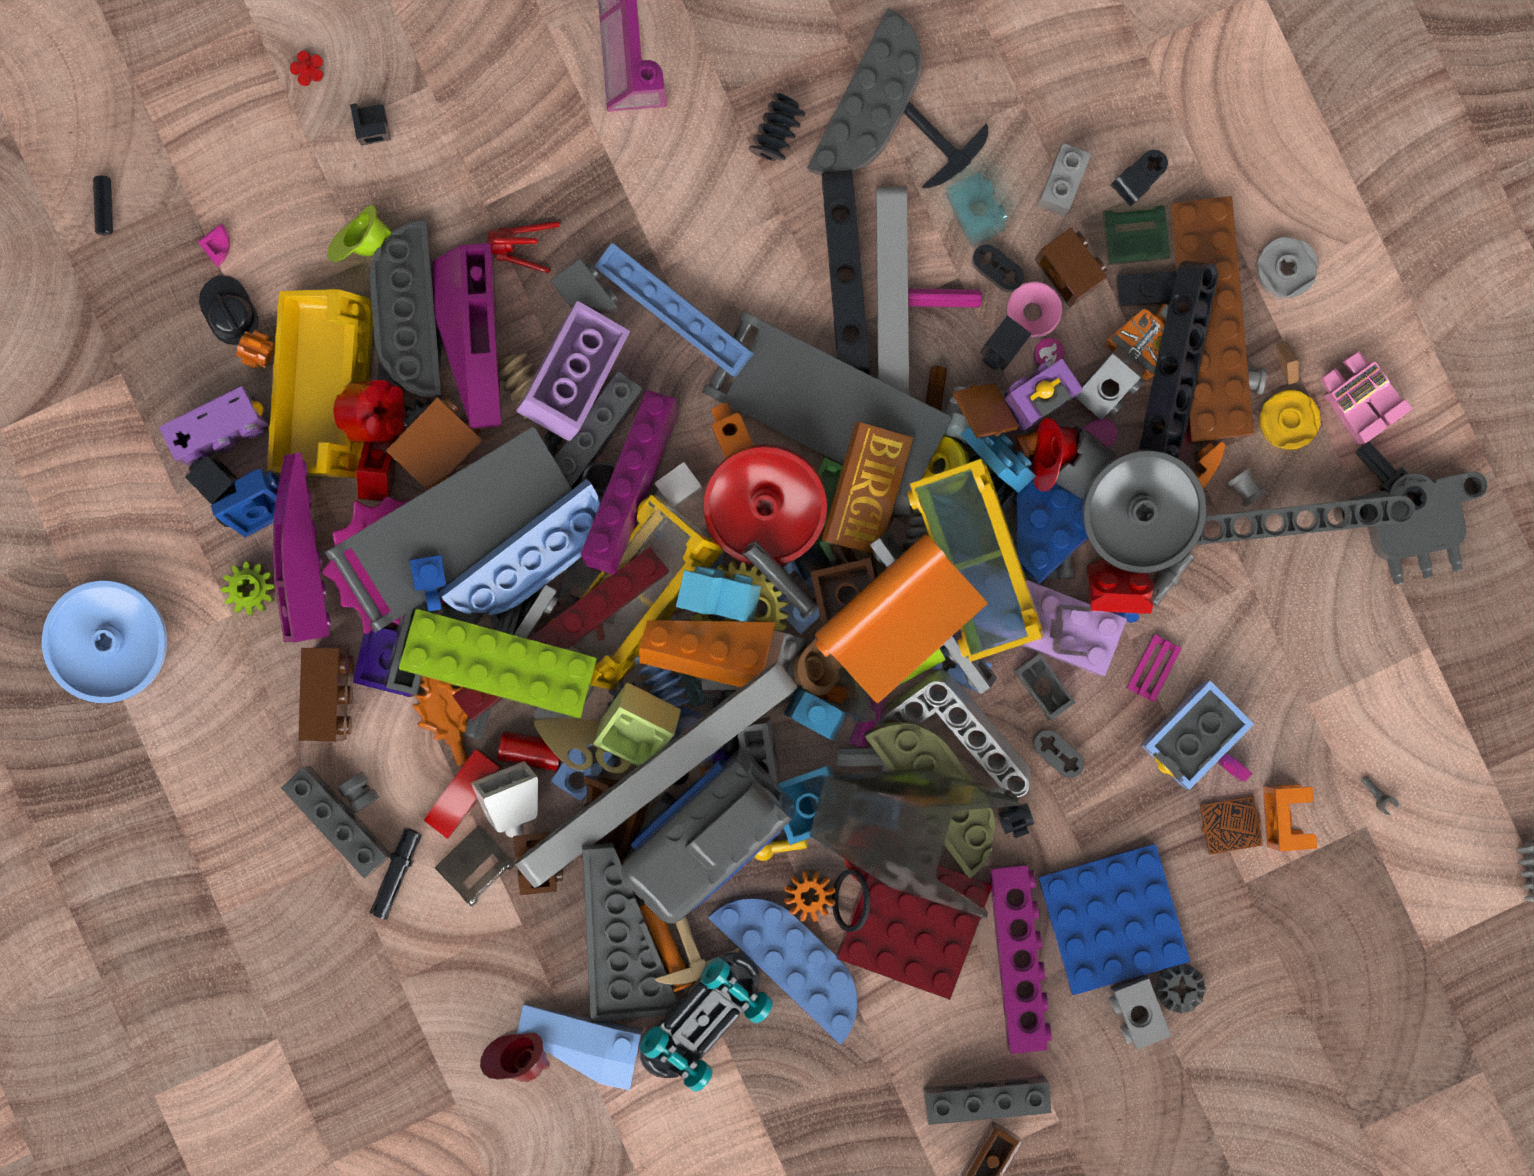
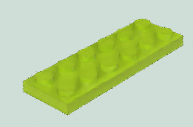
(498, 663)

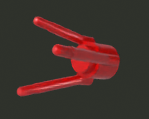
(504, 242)

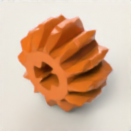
(814, 904)

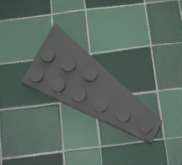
(619, 945)

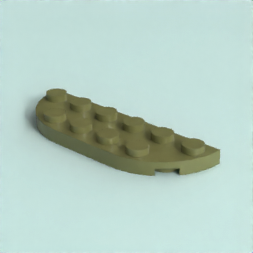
(915, 746)

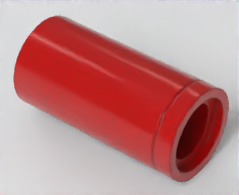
(533, 750)

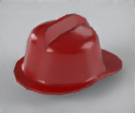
(1053, 449)

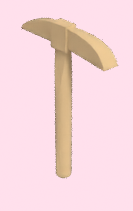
(696, 964)

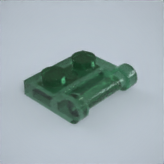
(1136, 244)

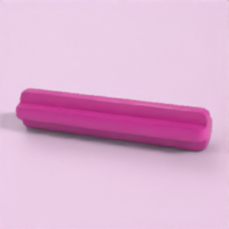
(944, 298)

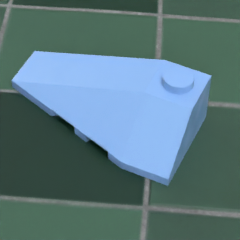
(595, 1049)

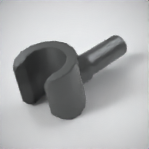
(1381, 798)

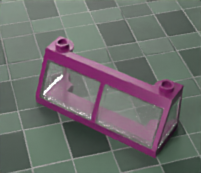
(627, 78)

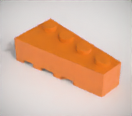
(708, 649)

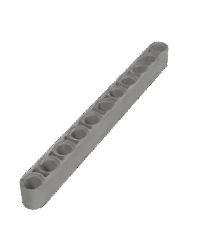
(893, 296)
(656, 774)

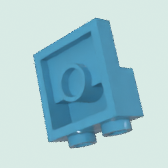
(999, 456)

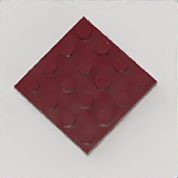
(914, 936)

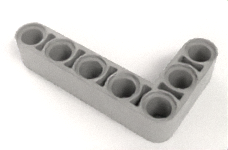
(962, 727)

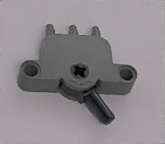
(1437, 516)

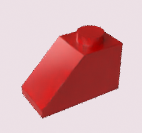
(375, 471)

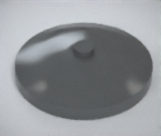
(1144, 510)

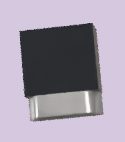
(816, 558)

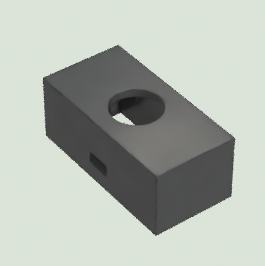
(1057, 700)

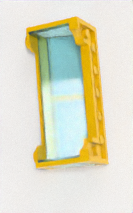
(974, 536)

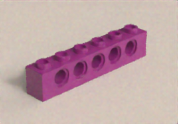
(1019, 1037)

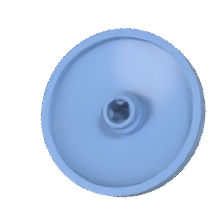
(104, 641)

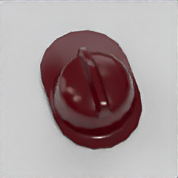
(514, 1057)

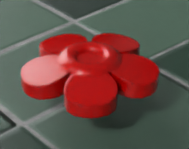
(307, 68)

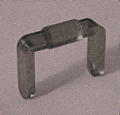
(1057, 629)

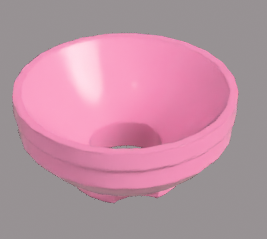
(1044, 298)

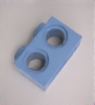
(563, 775)

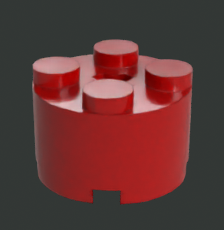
(370, 411)

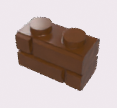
(993, 1152)

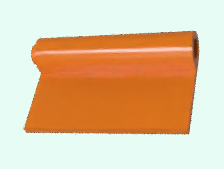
(900, 618)

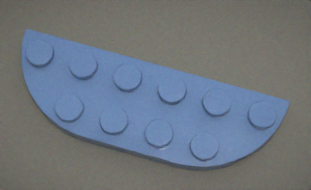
(527, 558)
(793, 960)

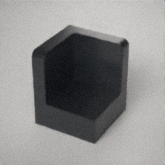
(370, 124)

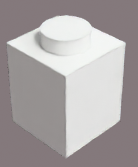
(677, 486)

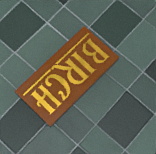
(867, 487)

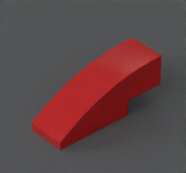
(460, 795)

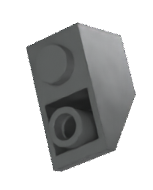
(580, 284)

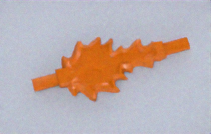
(442, 715)

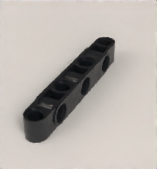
(845, 253)
(1179, 357)

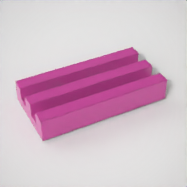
(1165, 645)

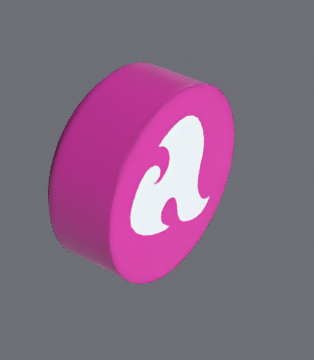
(1048, 349)

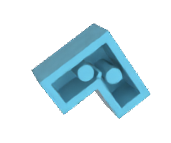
(713, 593)

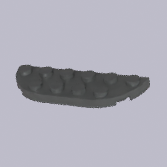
(872, 100)
(405, 310)

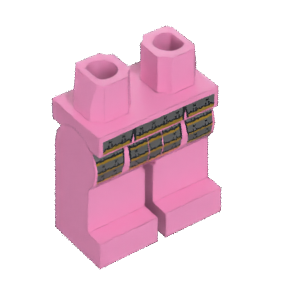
(1365, 399)

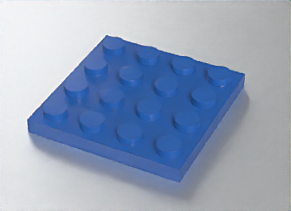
(1113, 919)

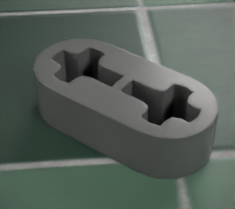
(1063, 748)

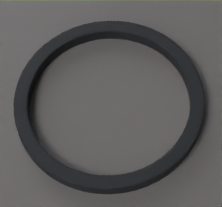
(866, 893)

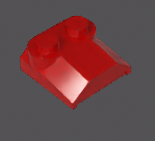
(1118, 590)

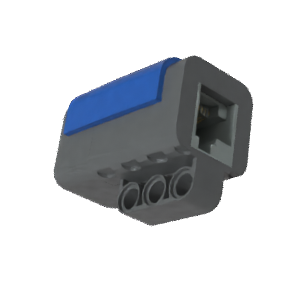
(706, 836)

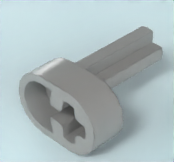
(859, 757)

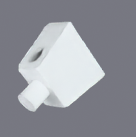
(509, 798)

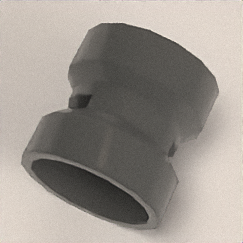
(358, 792)

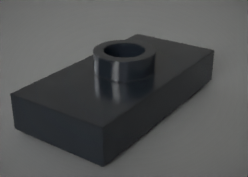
(1145, 288)

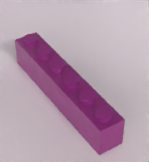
(630, 482)

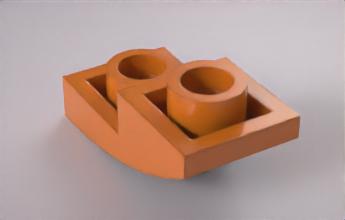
(1209, 461)

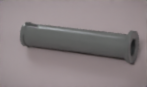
(780, 578)

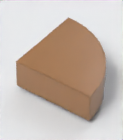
(1288, 362)

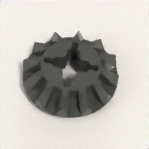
(1170, 999)

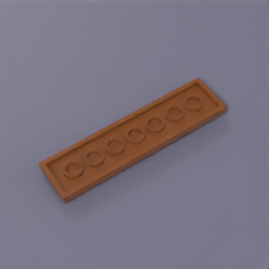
(1222, 392)

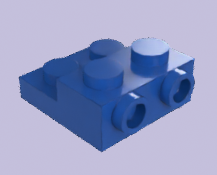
(251, 505)

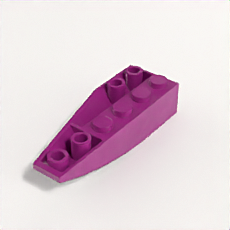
(295, 557)

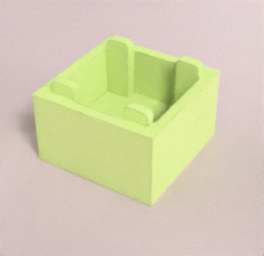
(636, 725)

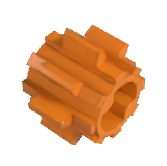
(255, 349)

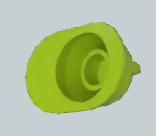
(359, 236)

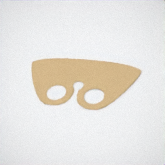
(572, 733)

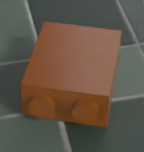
(435, 443)

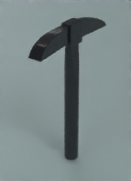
(957, 159)

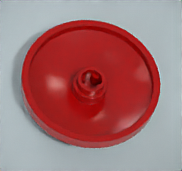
(766, 497)

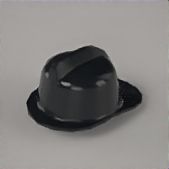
(227, 309)

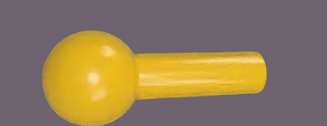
(779, 846)

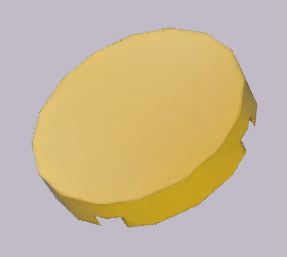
(1289, 420)

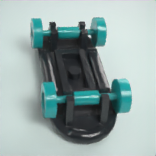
(702, 1017)

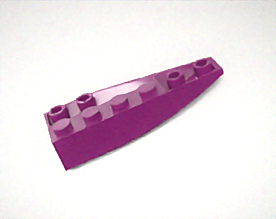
(469, 328)

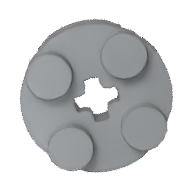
(1269, 266)

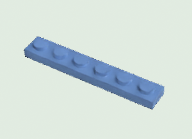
(674, 310)

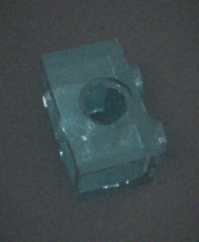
(976, 227)

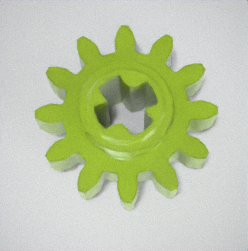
(242, 579)

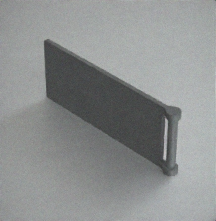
(822, 397)
(454, 519)

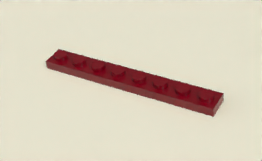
(582, 617)

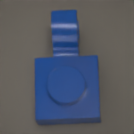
(427, 576)

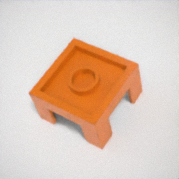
(1279, 818)

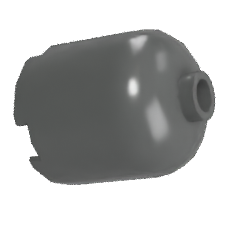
(1090, 458)

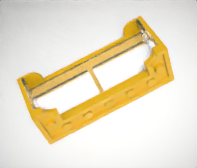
(680, 547)

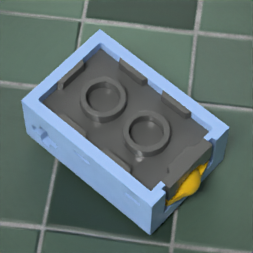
(1196, 735)

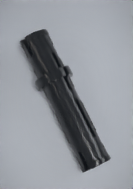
(398, 867)

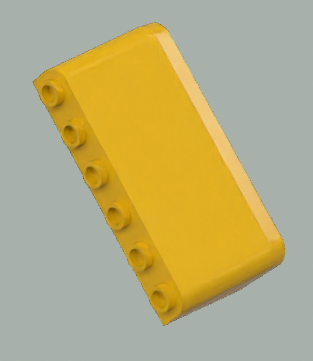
(319, 349)

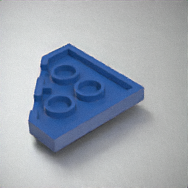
(1047, 529)

